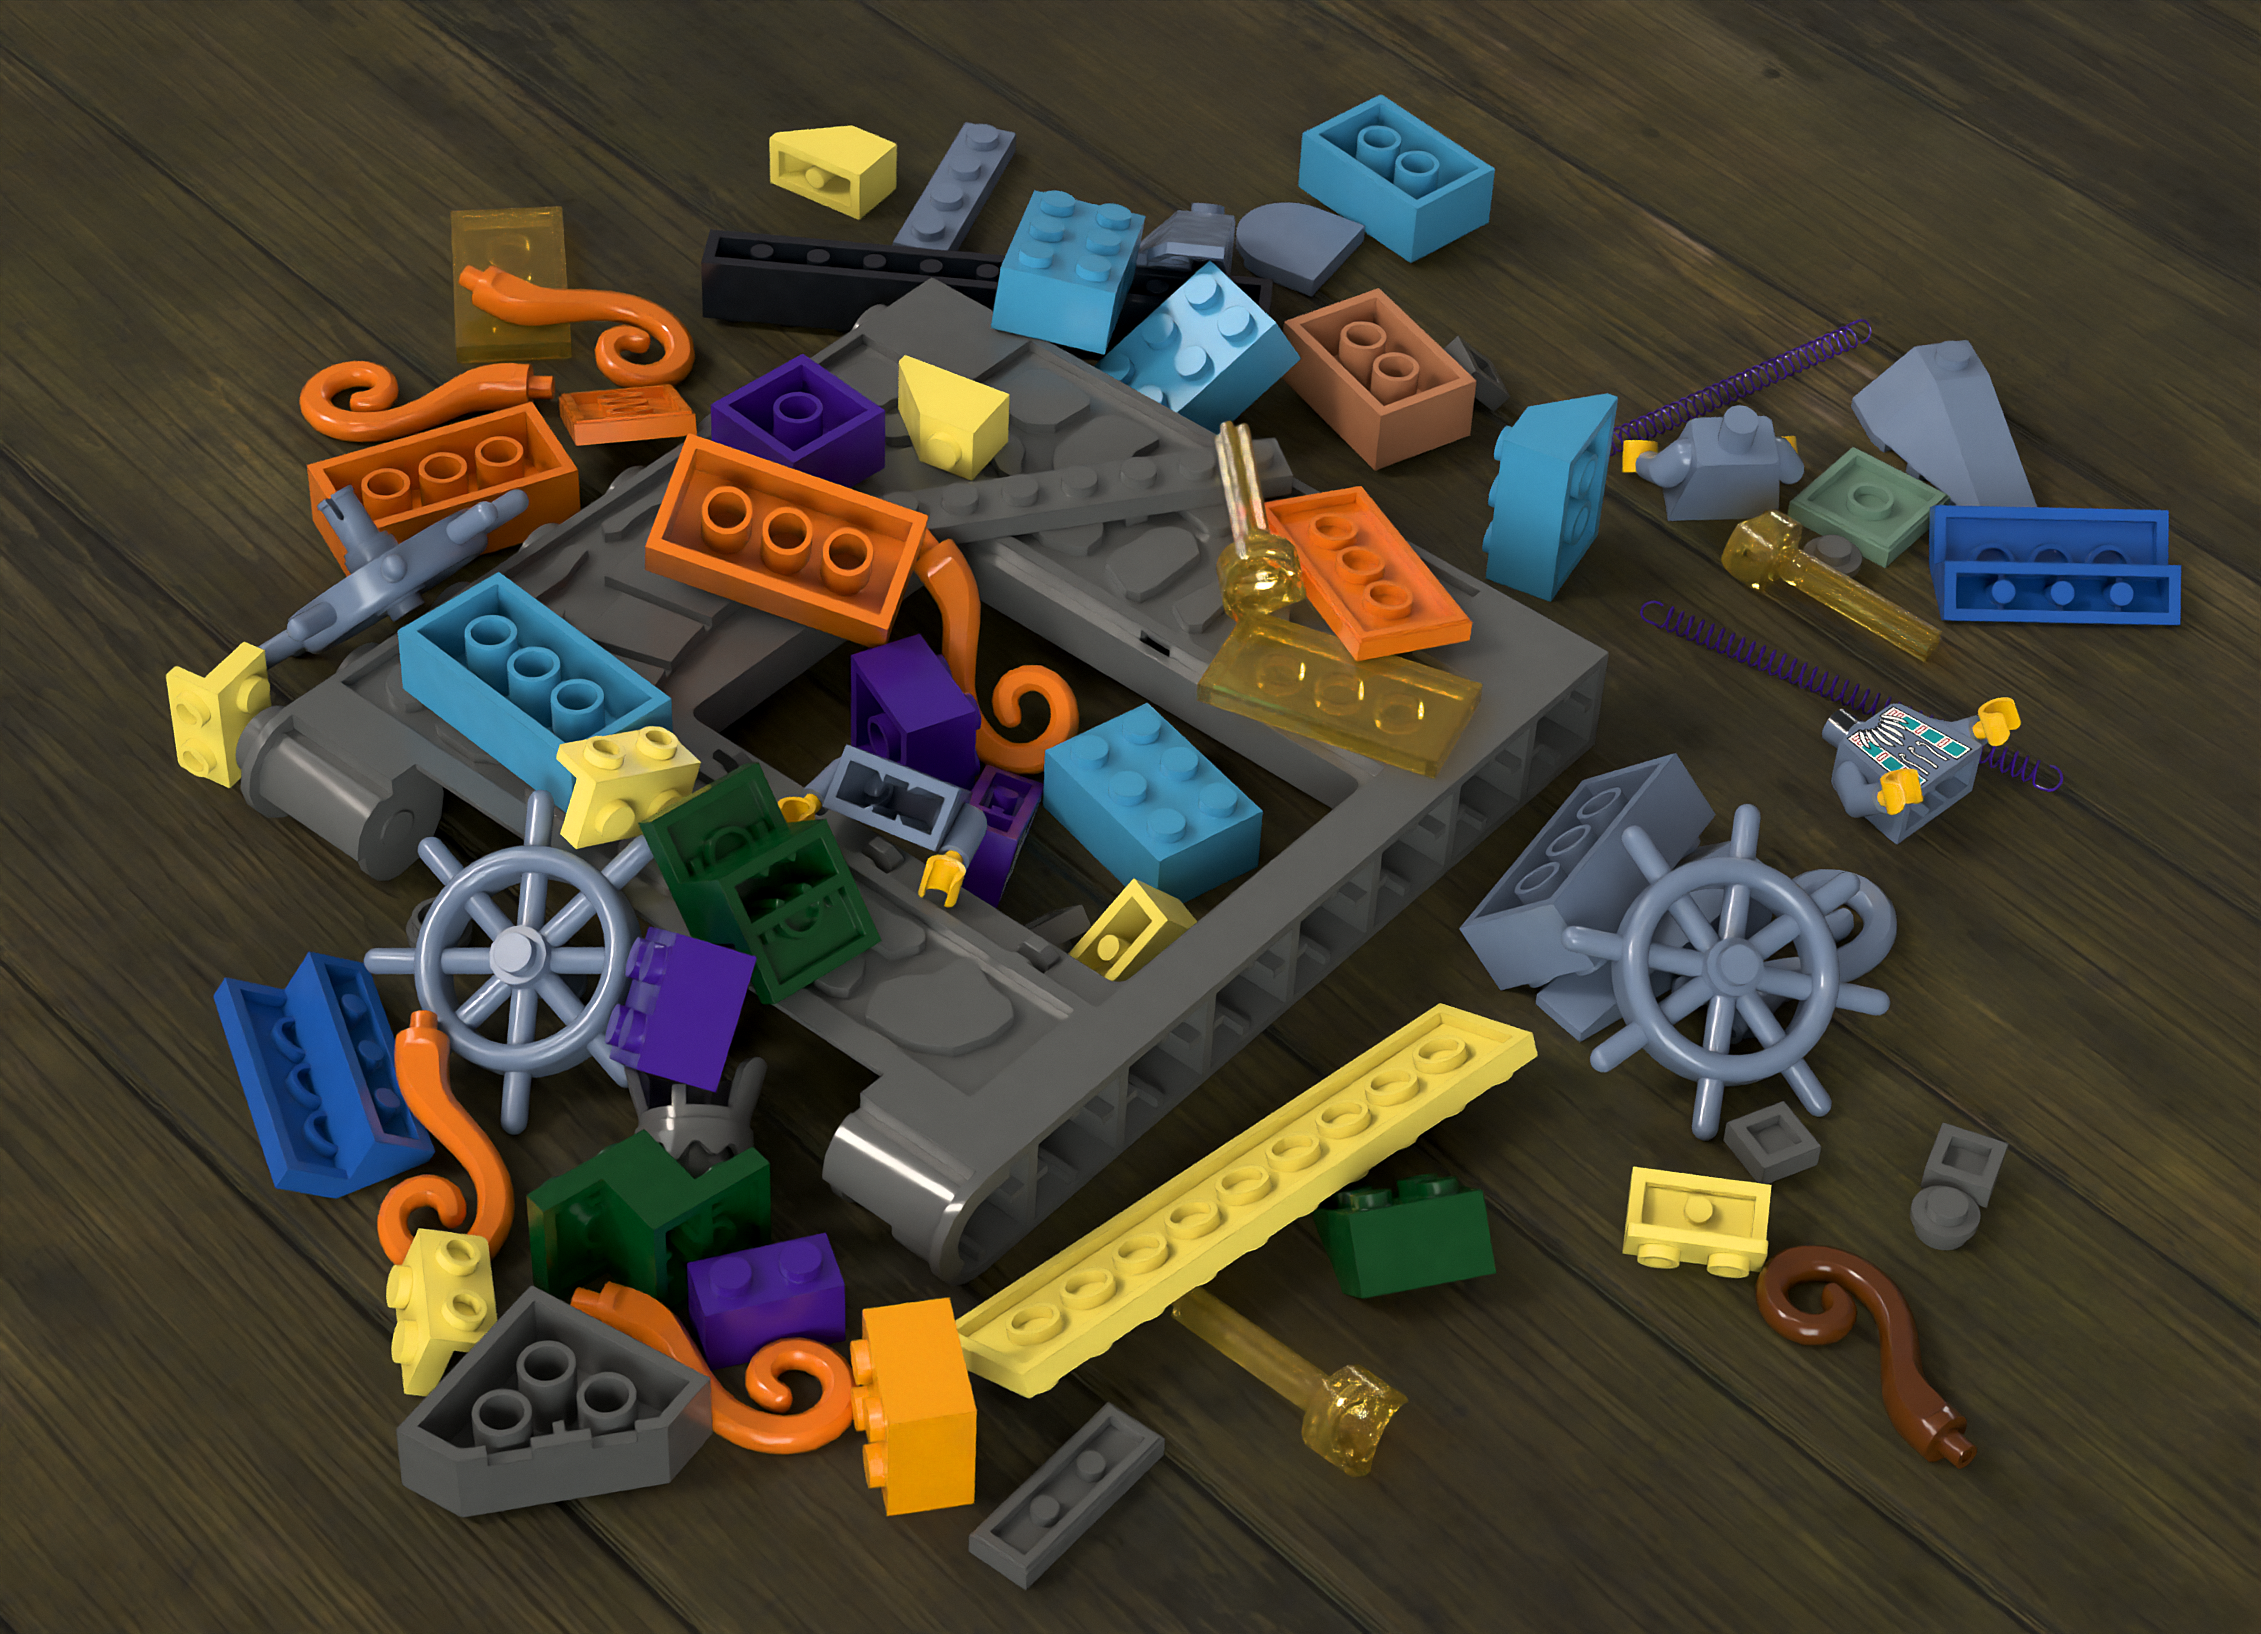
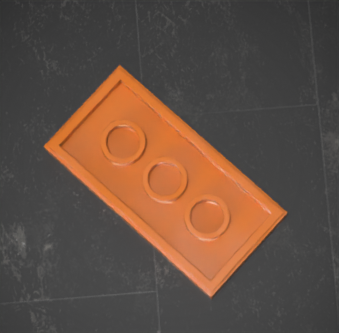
(626, 414)
(1366, 575)

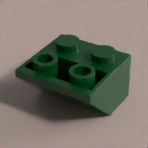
(1405, 1237)

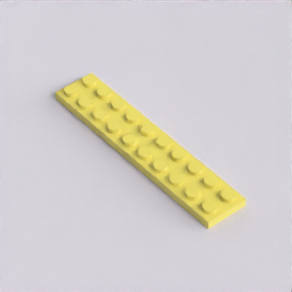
(1236, 1198)

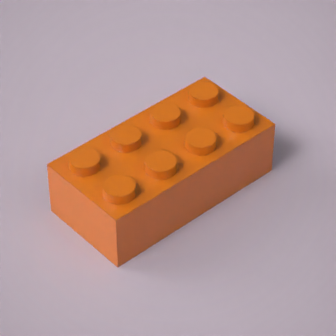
(450, 469)
(785, 542)

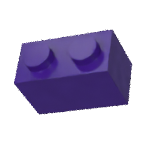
(763, 1296)

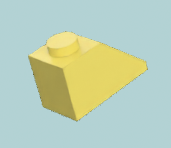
(835, 167)
(951, 418)
(1132, 931)

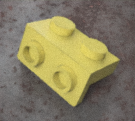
(215, 710)
(623, 782)
(1697, 1222)
(440, 1304)

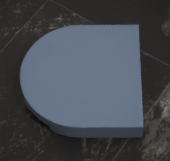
(1296, 244)

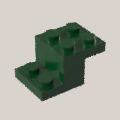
(760, 882)
(644, 1219)

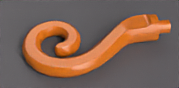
(532, 305)
(369, 420)
(956, 593)
(424, 1082)
(764, 1432)

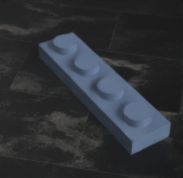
(958, 188)

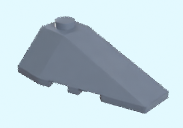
(1190, 240)
(1947, 425)
(1589, 1003)

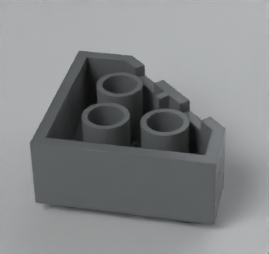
(552, 1415)

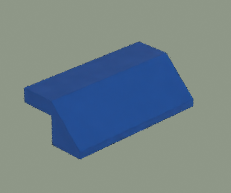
(2053, 565)
(322, 1078)

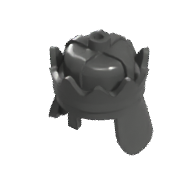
(695, 1122)

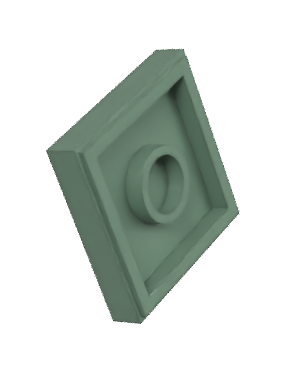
(1868, 506)

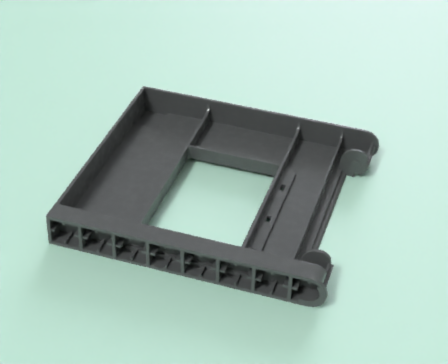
(992, 1048)

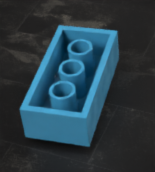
(522, 681)

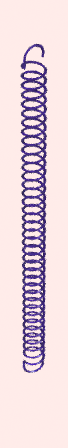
(1742, 382)
(1809, 683)

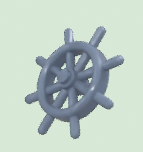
(385, 574)
(524, 957)
(1725, 971)

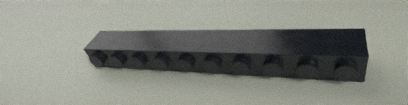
(836, 281)

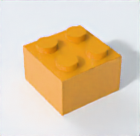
(915, 1407)

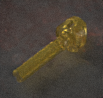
(1774, 553)
(1258, 567)
(1342, 1410)

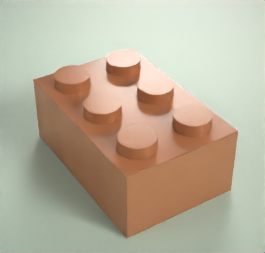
(1379, 379)

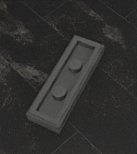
(1066, 1495)

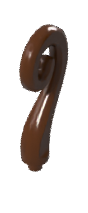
(1910, 1401)

